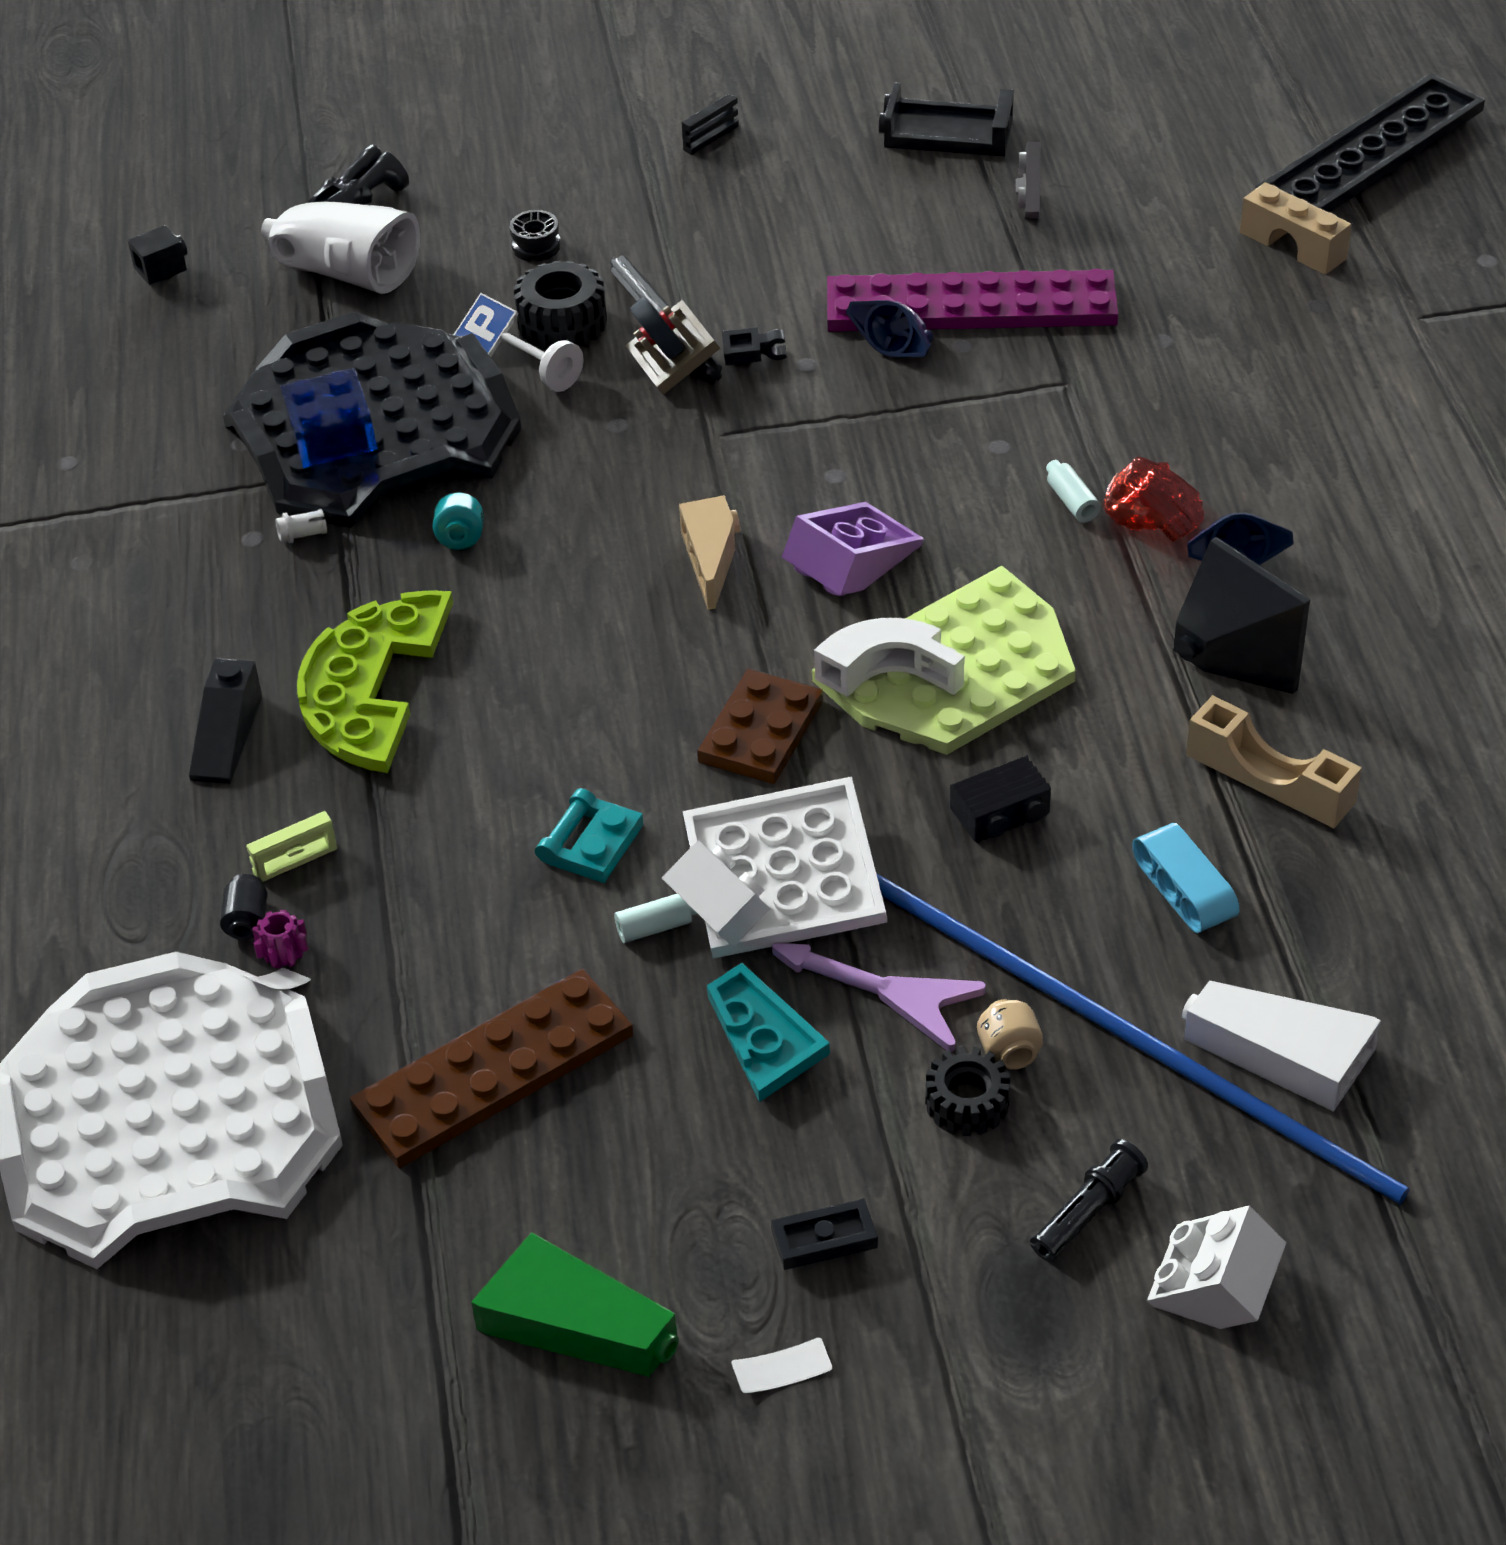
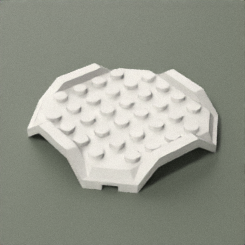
(161, 1104)

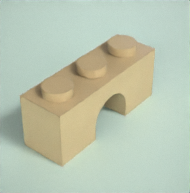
(1319, 235)

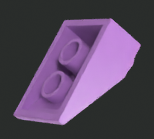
(848, 546)

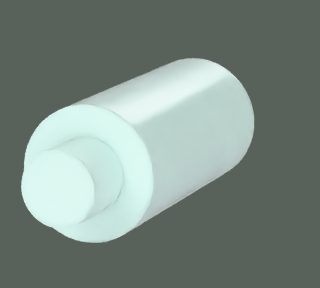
(1072, 491)
(652, 918)

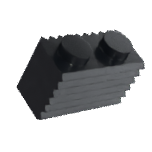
(1000, 799)

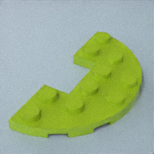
(348, 666)

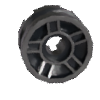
(535, 235)

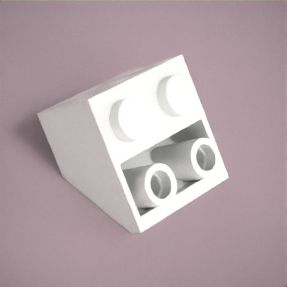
(1218, 1268)

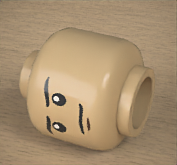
(1010, 1033)

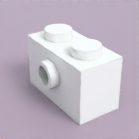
(716, 893)

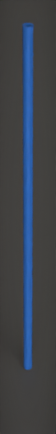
(1146, 1043)

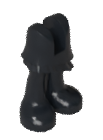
(363, 176)

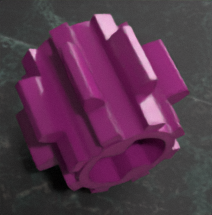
(280, 938)

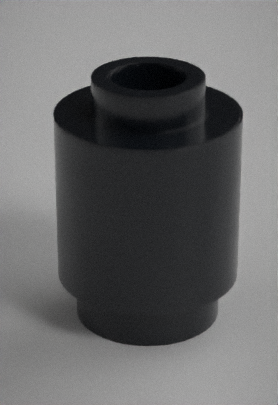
(243, 906)

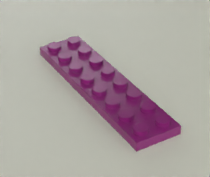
(983, 298)

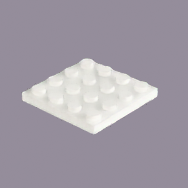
(807, 856)

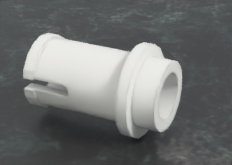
(300, 525)

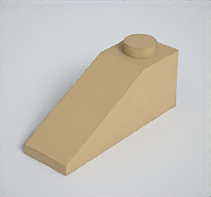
(710, 542)

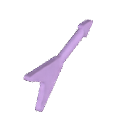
(911, 997)

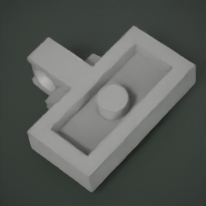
(1029, 185)

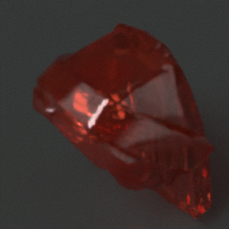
(1153, 498)

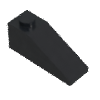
(225, 719)

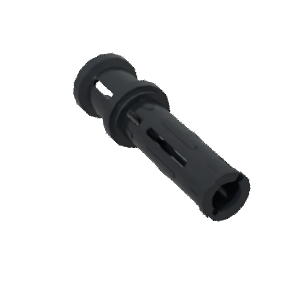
(1101, 1186)

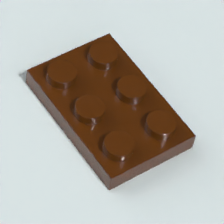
(760, 726)

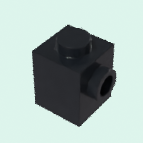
(158, 254)

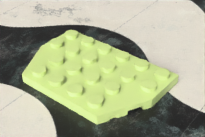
(1010, 664)

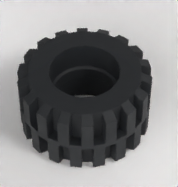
(560, 304)

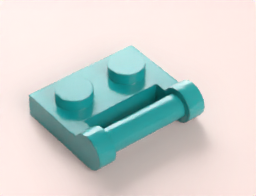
(601, 842)

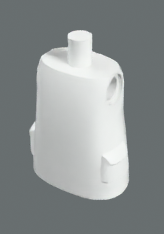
(347, 242)

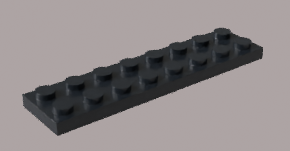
(1378, 143)

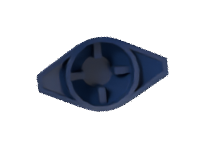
(891, 328)
(1247, 534)

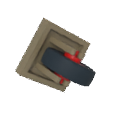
(669, 343)

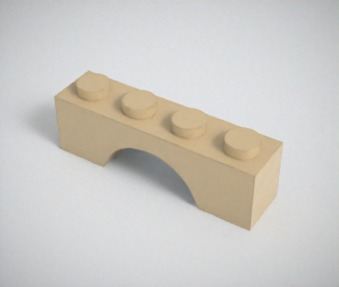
(1229, 743)

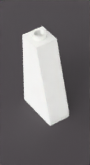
(1283, 1039)

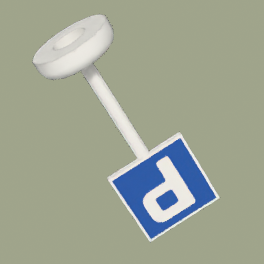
(490, 322)

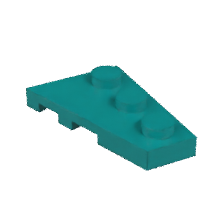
(764, 1031)

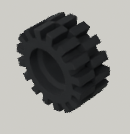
(967, 1112)

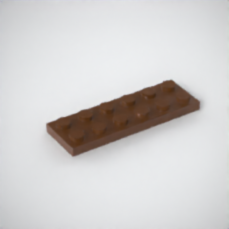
(490, 1067)

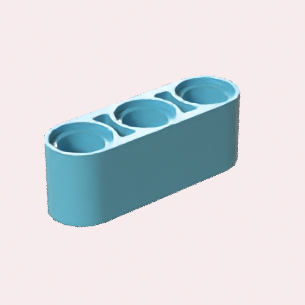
(1185, 877)

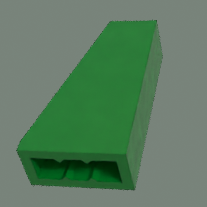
(574, 1310)

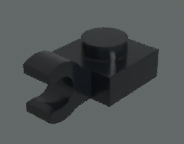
(747, 345)

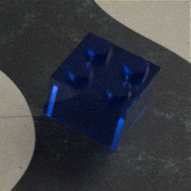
(329, 417)

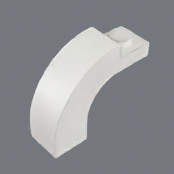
(887, 646)

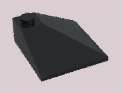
(1242, 622)

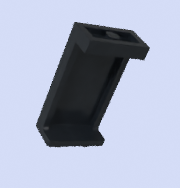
(947, 125)

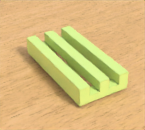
(292, 846)

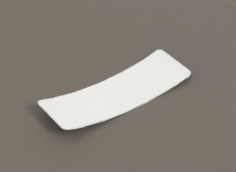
(281, 979)
(782, 1367)

